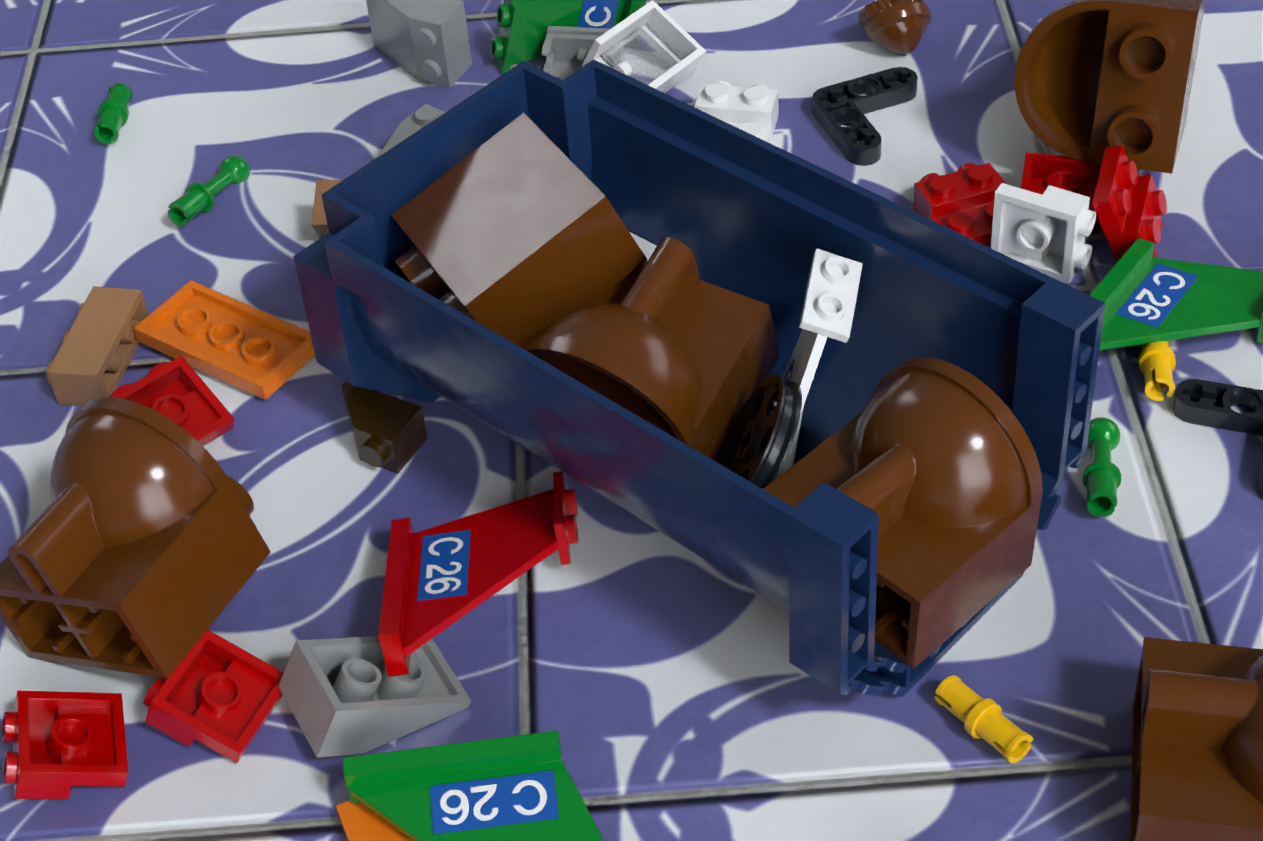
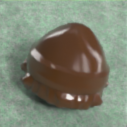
(895, 23)

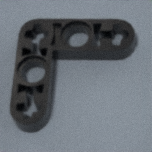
(842, 105)
(1222, 417)

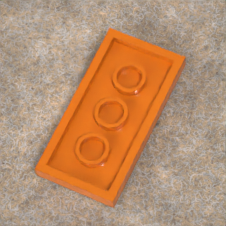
(227, 339)

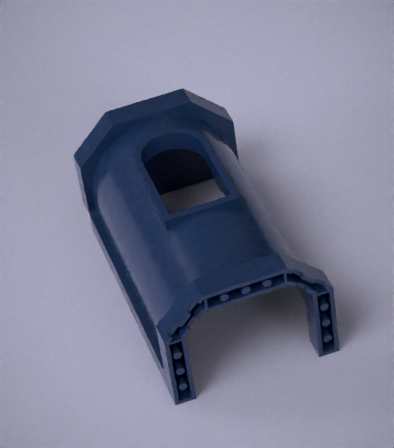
(754, 231)

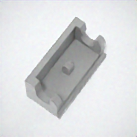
(568, 48)

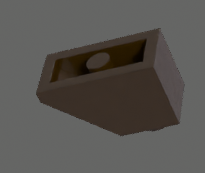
(384, 427)

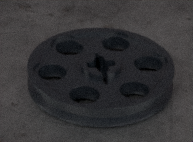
(763, 431)

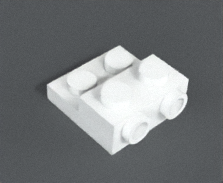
(747, 108)
(1043, 229)

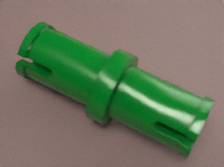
(113, 113)

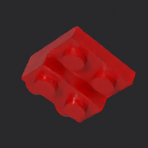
(1060, 172)
(960, 200)
(1127, 203)
(182, 397)
(215, 697)
(64, 743)

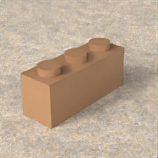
(97, 346)

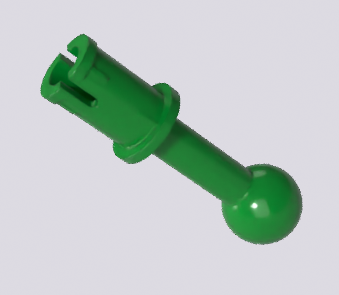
(200, 197)
(1101, 475)

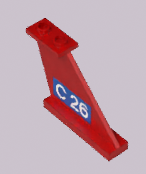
(460, 564)

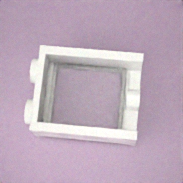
(648, 48)

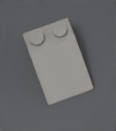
(423, 37)
(351, 704)

